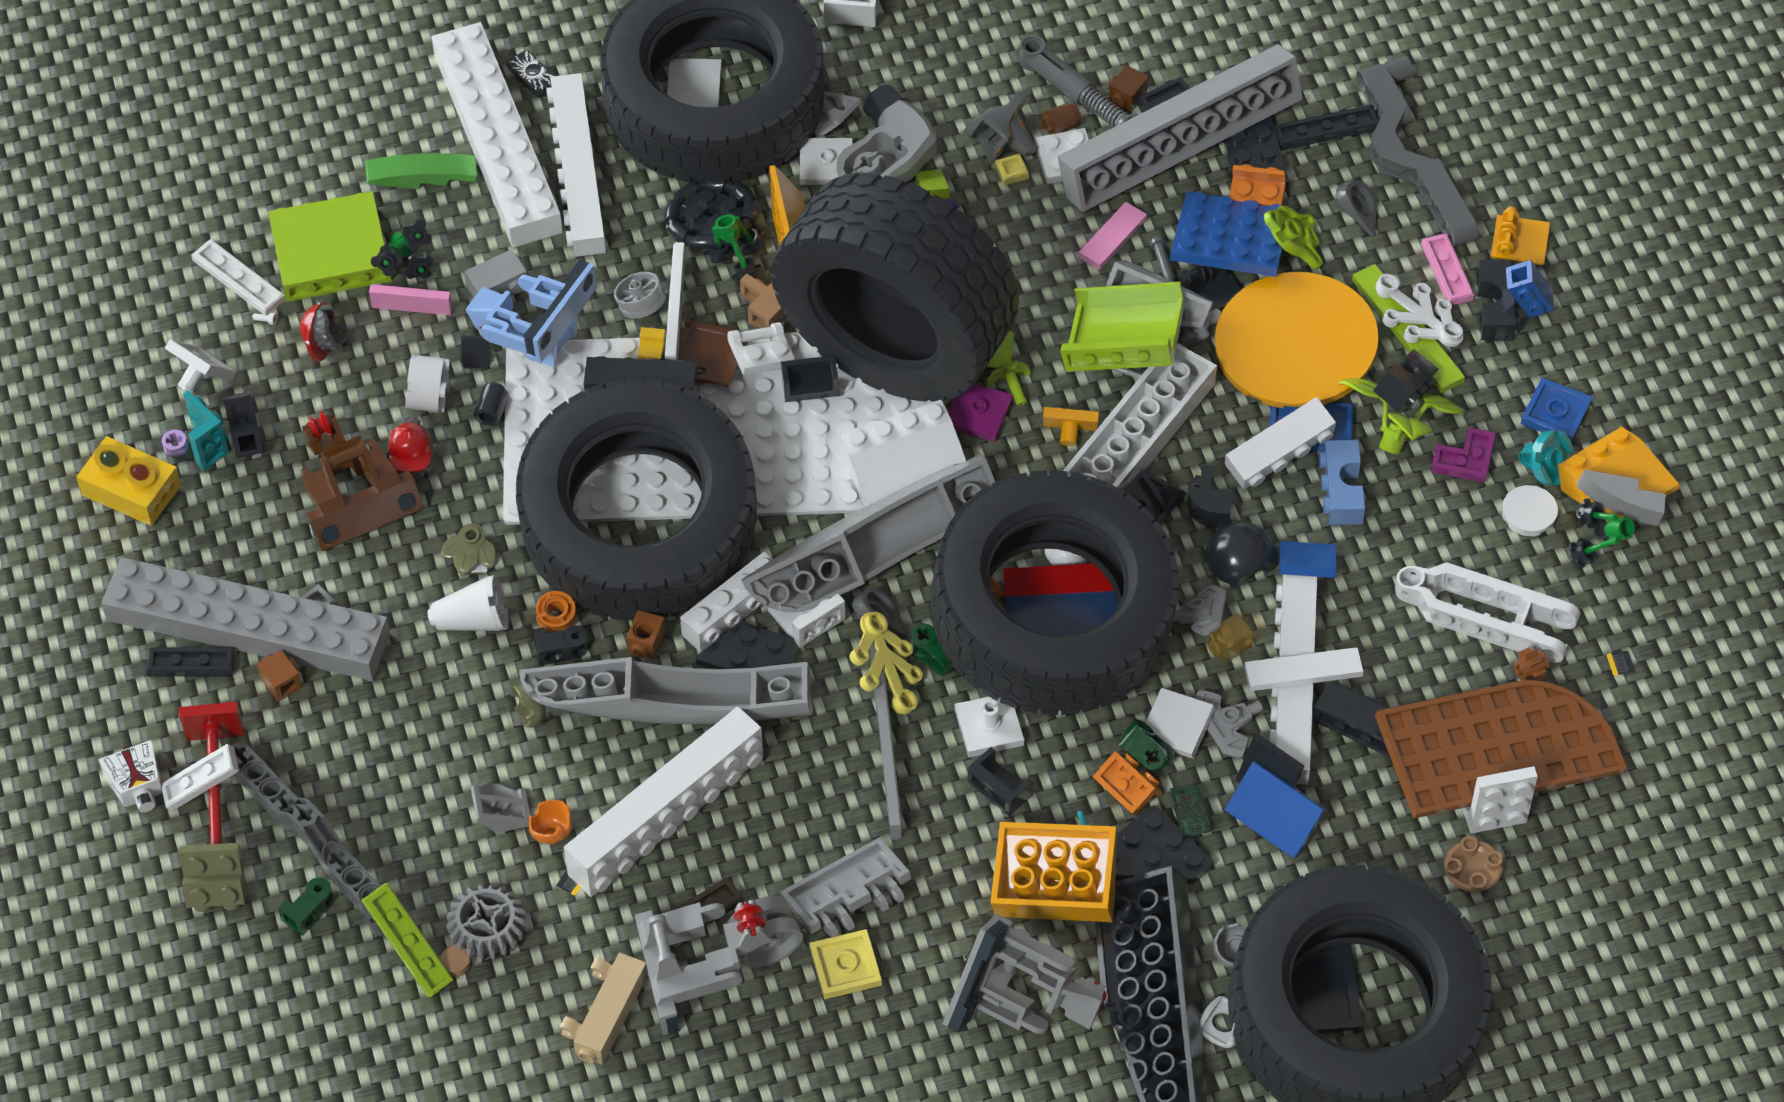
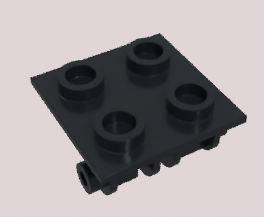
(1211, 283)

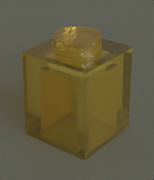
(1230, 639)

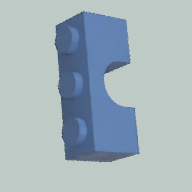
(1343, 501)

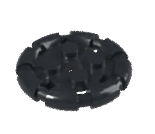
(707, 199)

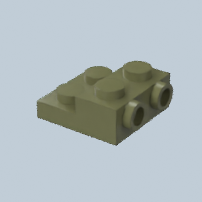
(213, 876)

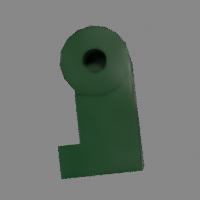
(308, 906)

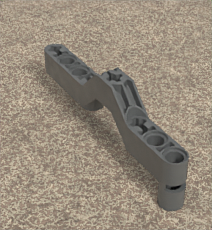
(1392, 159)
(310, 825)

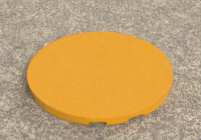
(1296, 339)

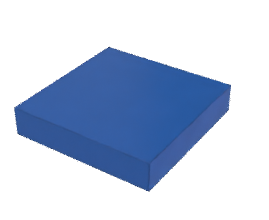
(1556, 408)
(1307, 559)

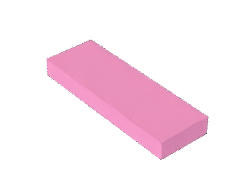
(1112, 236)
(1447, 269)
(411, 299)

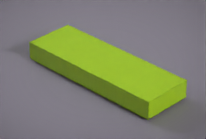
(933, 182)

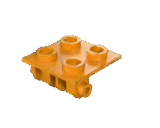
(1519, 238)

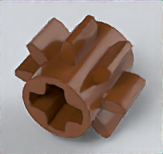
(1531, 664)

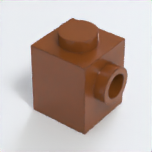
(280, 675)

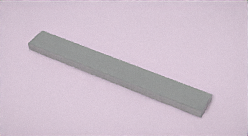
(887, 754)

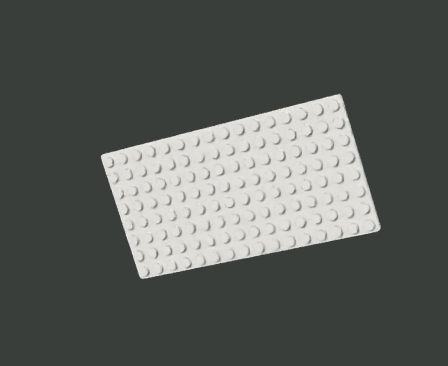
(789, 442)

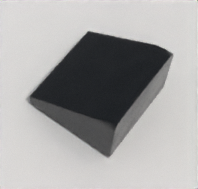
(475, 352)

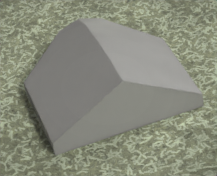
(835, 111)
(500, 807)

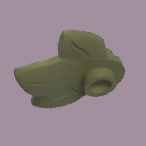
(468, 552)

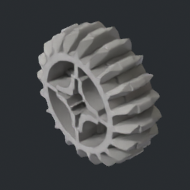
(477, 934)

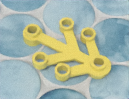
(875, 631)

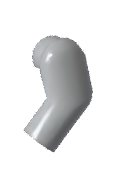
(1202, 333)

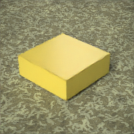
(1011, 169)

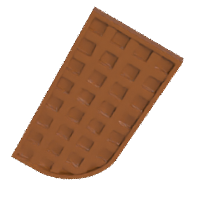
(1497, 729)

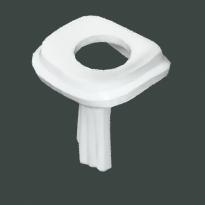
(1222, 1039)

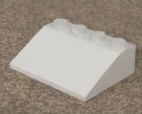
(899, 450)

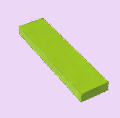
(407, 940)

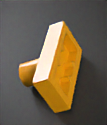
(1070, 422)

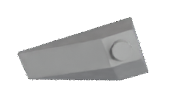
(1196, 307)

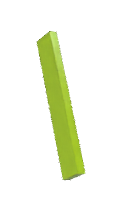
(1448, 373)

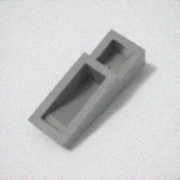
(1623, 496)

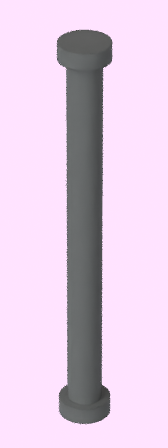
(1158, 245)

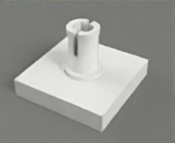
(199, 363)
(988, 724)

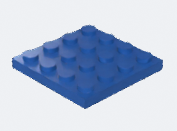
(1226, 235)

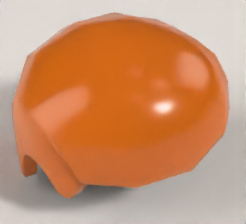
(551, 822)

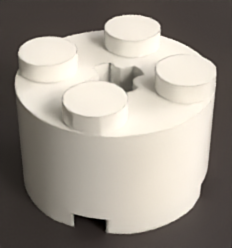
(427, 383)

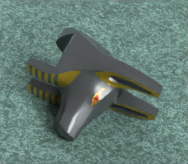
(1002, 128)

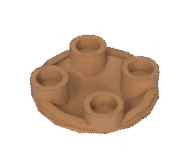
(1473, 865)

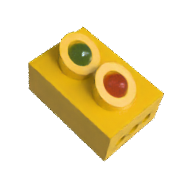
(128, 480)

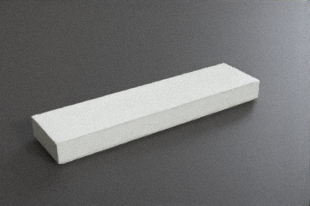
(238, 277)
(1303, 669)

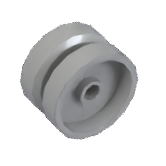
(784, 933)

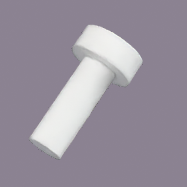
(272, 318)

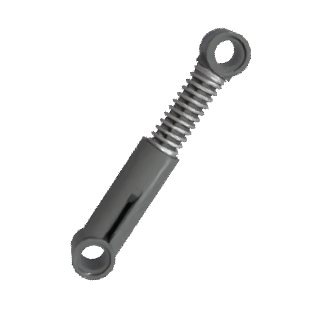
(1038, 58)

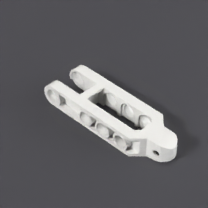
(1526, 603)

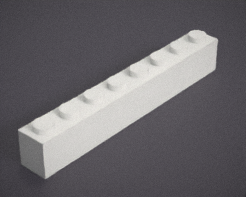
(577, 165)
(1295, 637)

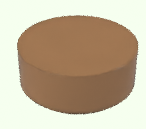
(455, 961)

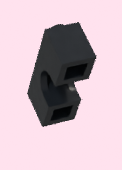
(1498, 318)
(1407, 381)

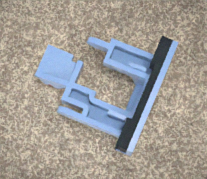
(547, 334)

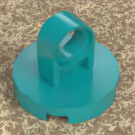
(1545, 455)

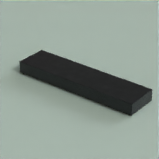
(1326, 127)

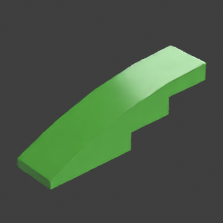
(426, 168)

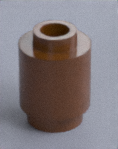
(1061, 118)

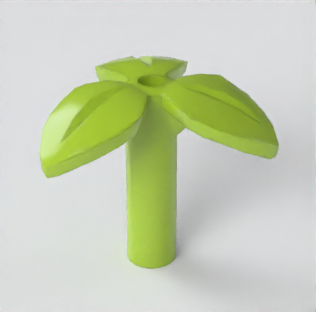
(1009, 372)

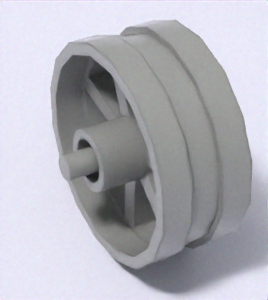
(639, 295)

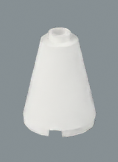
(472, 608)

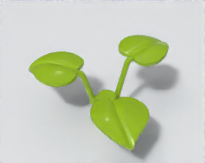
(1401, 426)

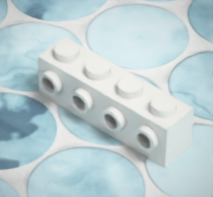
(1280, 443)
(721, 608)

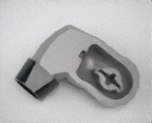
(897, 145)

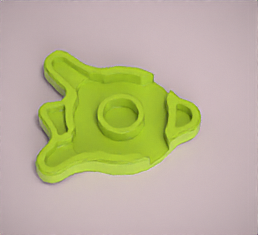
(1295, 234)

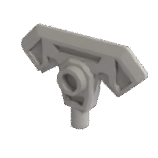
(1204, 611)
(1227, 722)

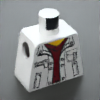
(134, 775)

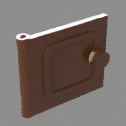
(710, 350)

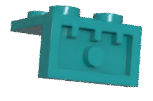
(207, 437)

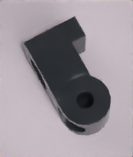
(560, 645)

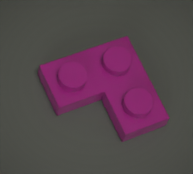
(1469, 462)

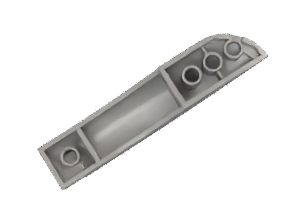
(867, 540)
(670, 694)

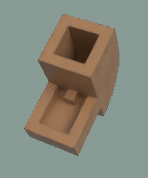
(764, 305)

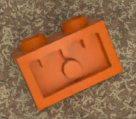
(1258, 184)
(1126, 782)

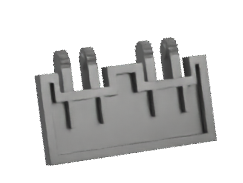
(847, 882)

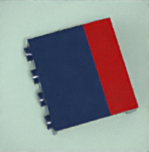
(1058, 598)

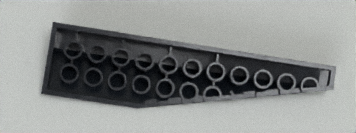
(1154, 987)

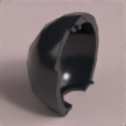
(1239, 552)

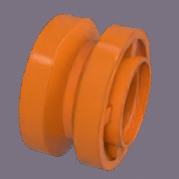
(551, 602)

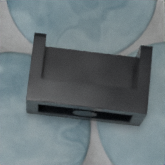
(809, 378)
(998, 783)

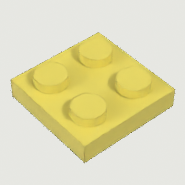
(845, 964)

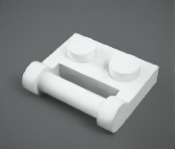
(760, 356)

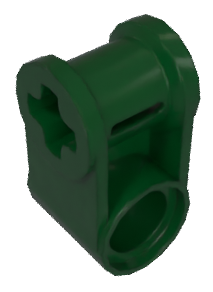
(929, 649)
(1142, 743)

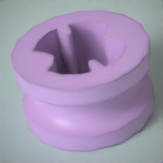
(174, 451)

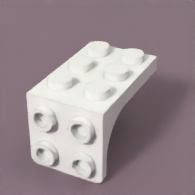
(1501, 800)

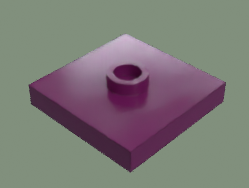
(980, 412)

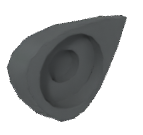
(1359, 203)
(876, 600)

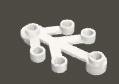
(1445, 331)

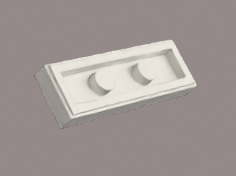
(200, 777)

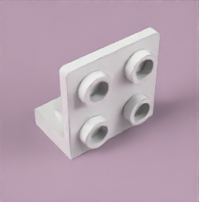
(811, 623)

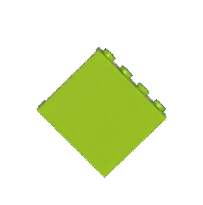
(327, 245)
(1124, 327)

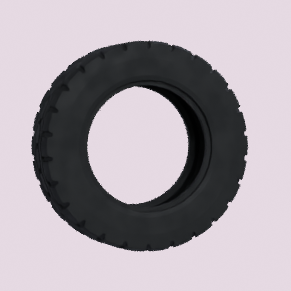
(895, 286)

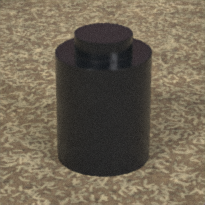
(491, 404)

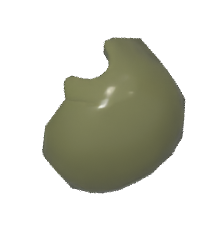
(532, 711)

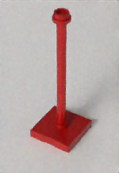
(211, 723)

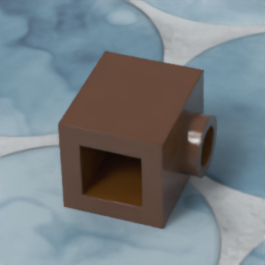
(1127, 87)

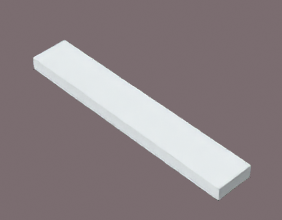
(675, 302)

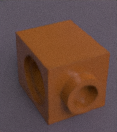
(645, 625)

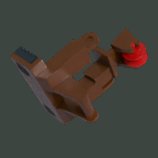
(346, 518)

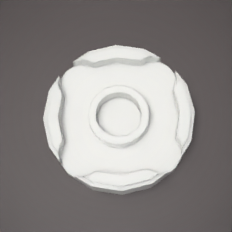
(1529, 510)

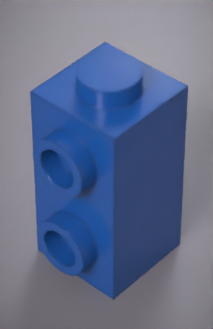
(1529, 288)

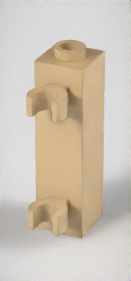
(610, 1008)

